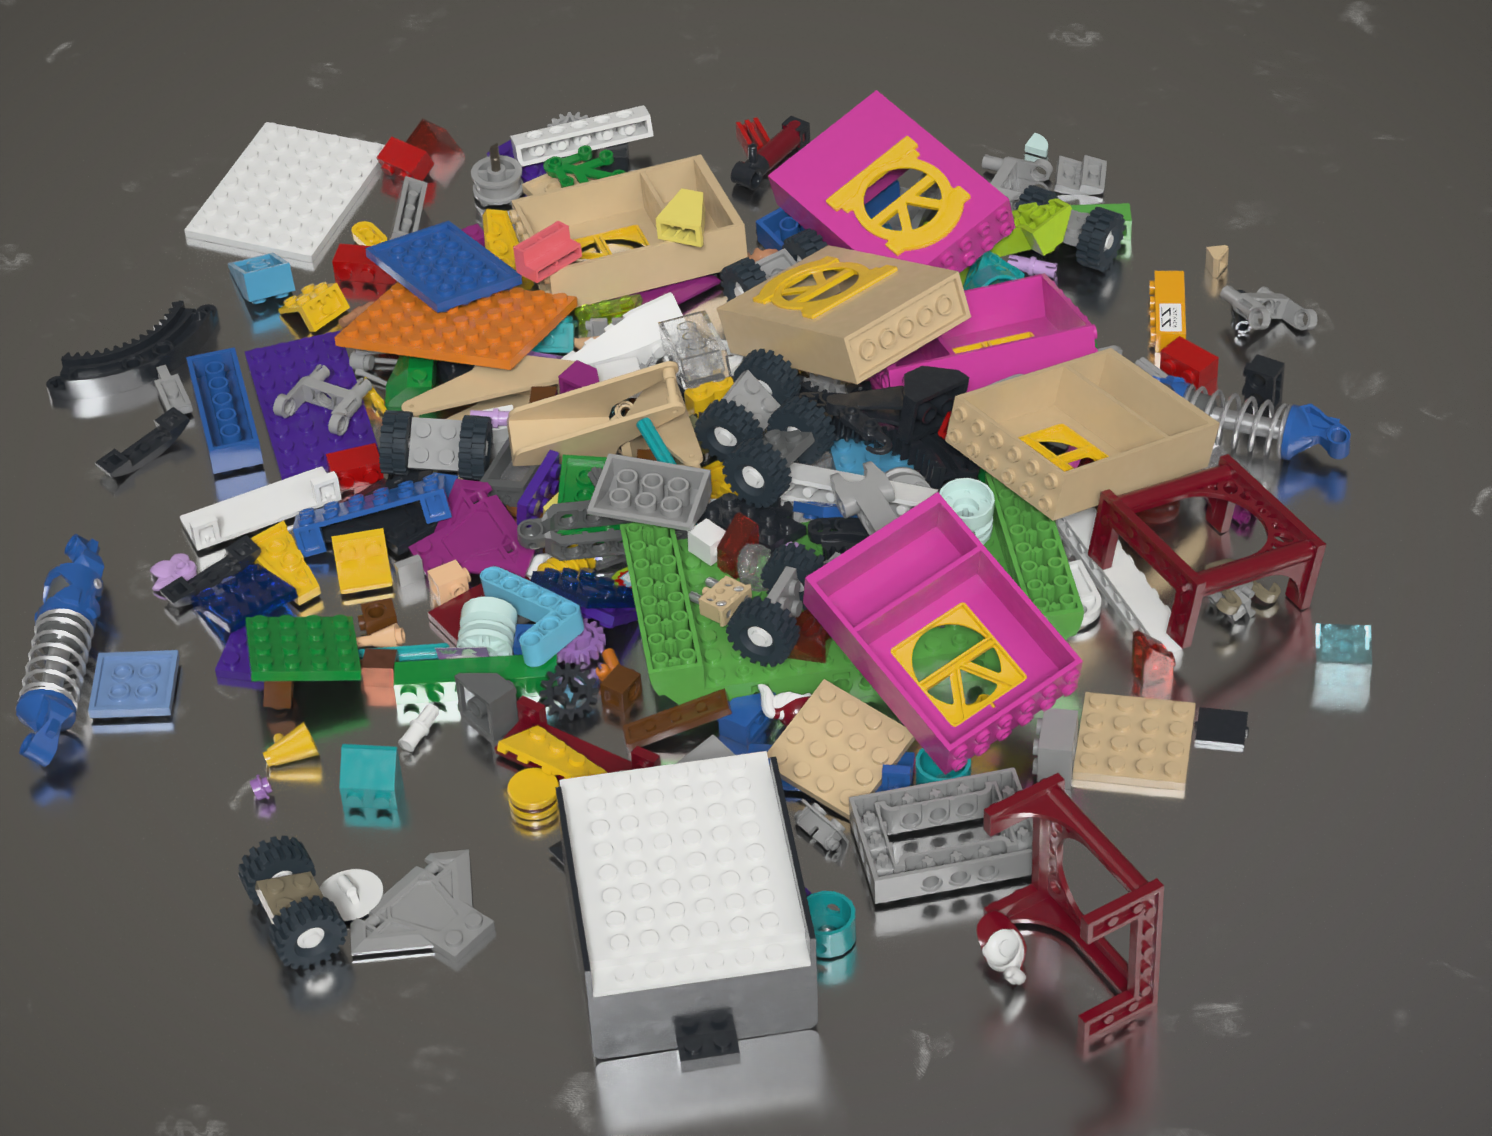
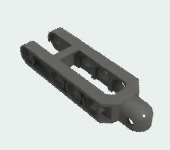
(544, 533)

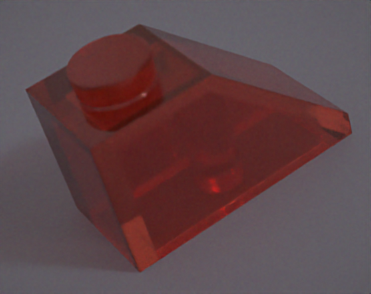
(739, 533)
(1151, 660)

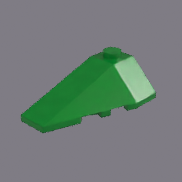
(409, 379)

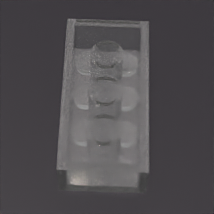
(695, 348)

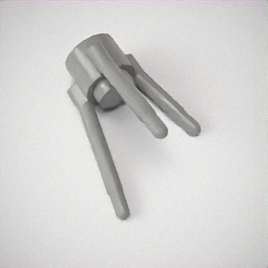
(363, 361)

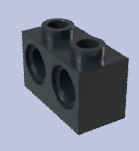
(1263, 381)

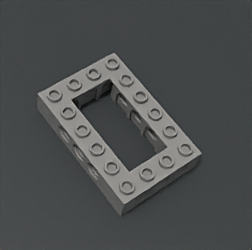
(933, 805)

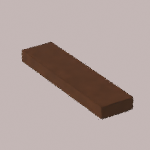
(677, 719)

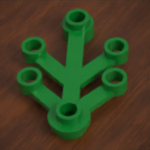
(558, 167)

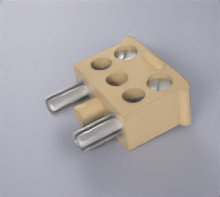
(721, 599)

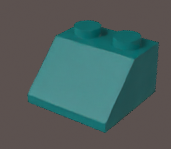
(370, 776)

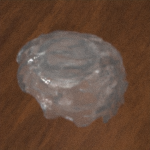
(750, 565)

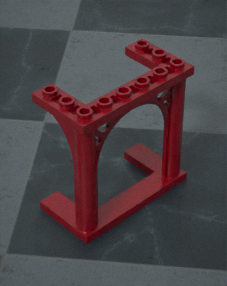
(1222, 487)
(1052, 904)

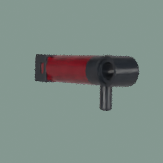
(749, 174)

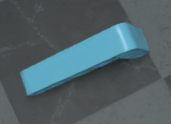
(555, 617)

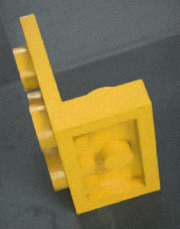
(317, 304)
(362, 561)

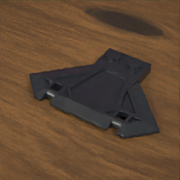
(401, 524)

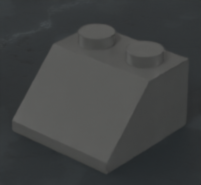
(487, 702)

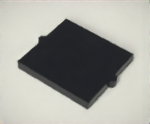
(1221, 727)

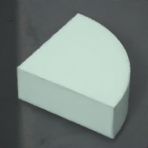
(1037, 145)

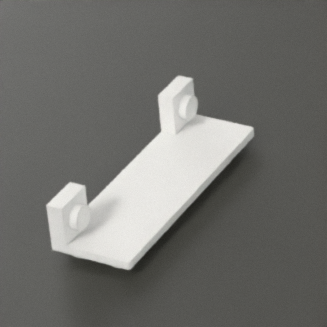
(260, 507)

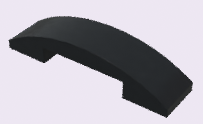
(148, 448)
(239, 556)

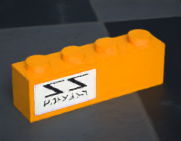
(1168, 308)

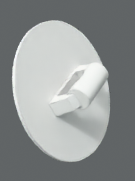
(353, 892)

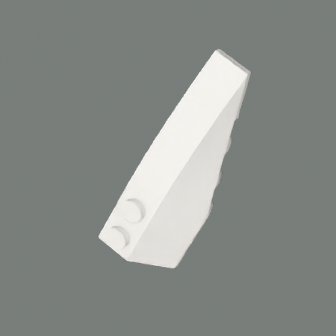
(632, 337)

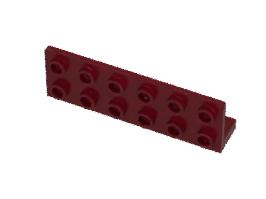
(534, 713)

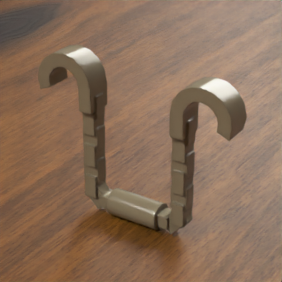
(1234, 602)

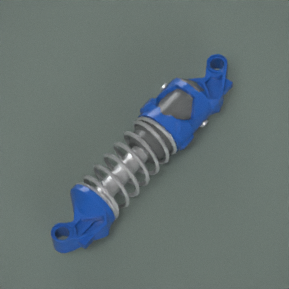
(1296, 432)
(63, 630)

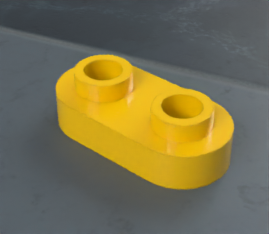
(367, 234)

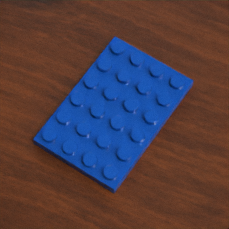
(443, 266)

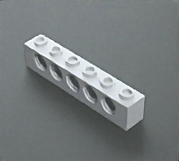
(594, 132)

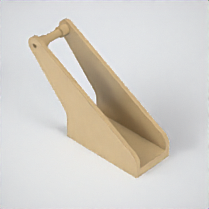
(490, 387)
(580, 421)
(676, 434)

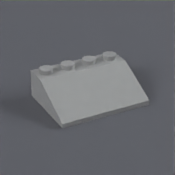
(651, 492)

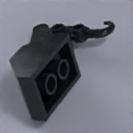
(914, 407)

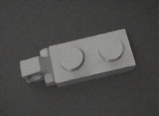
(172, 391)

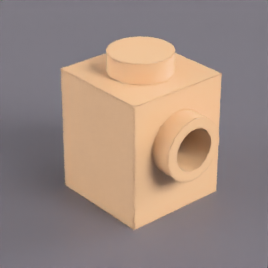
(448, 581)

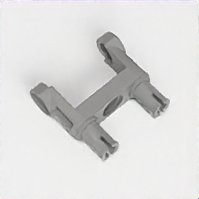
(1011, 168)
(1277, 307)
(313, 390)

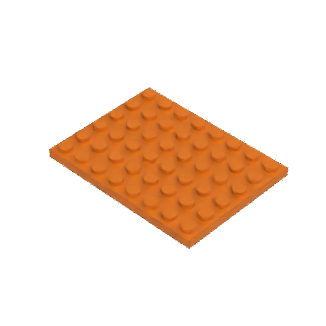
(483, 333)

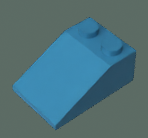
(263, 277)

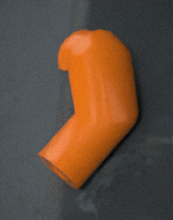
(611, 661)

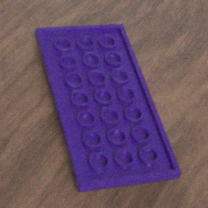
(304, 438)

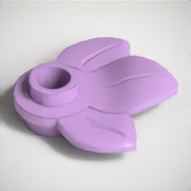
(170, 570)

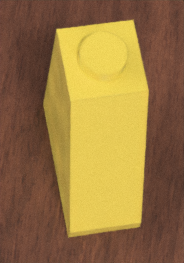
(683, 219)

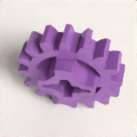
(584, 646)

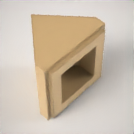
(1216, 259)

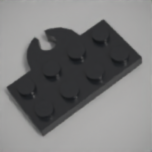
(774, 522)

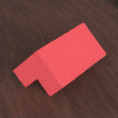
(546, 252)

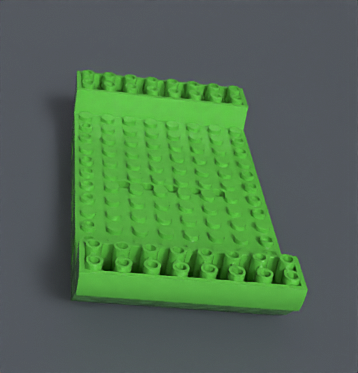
(692, 654)

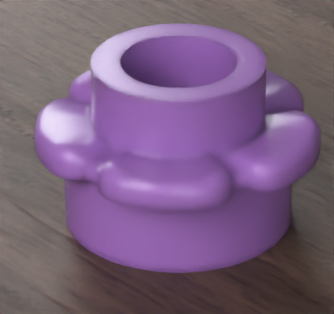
(261, 787)

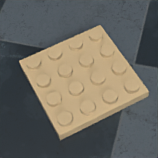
(1134, 741)
(838, 747)

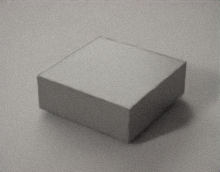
(409, 570)

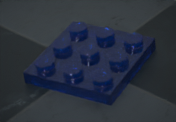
(585, 588)
(243, 595)

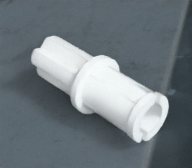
(419, 727)

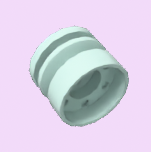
(972, 503)
(488, 624)

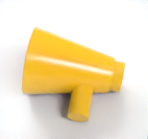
(292, 747)

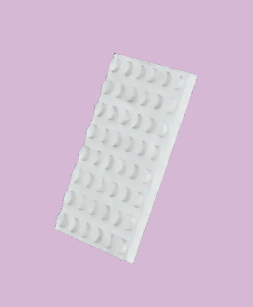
(287, 192)

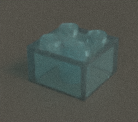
(1342, 655)

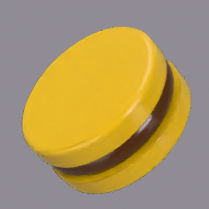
(532, 794)

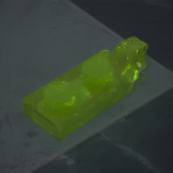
(608, 308)

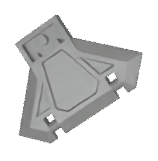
(426, 912)

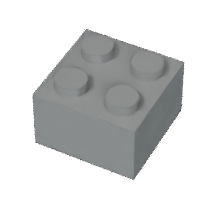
(1056, 744)

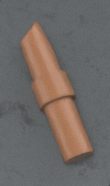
(347, 319)

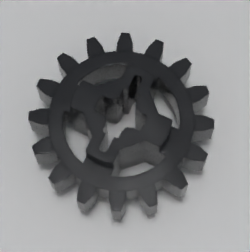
(557, 692)

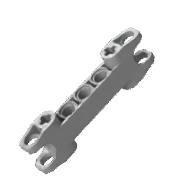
(865, 498)

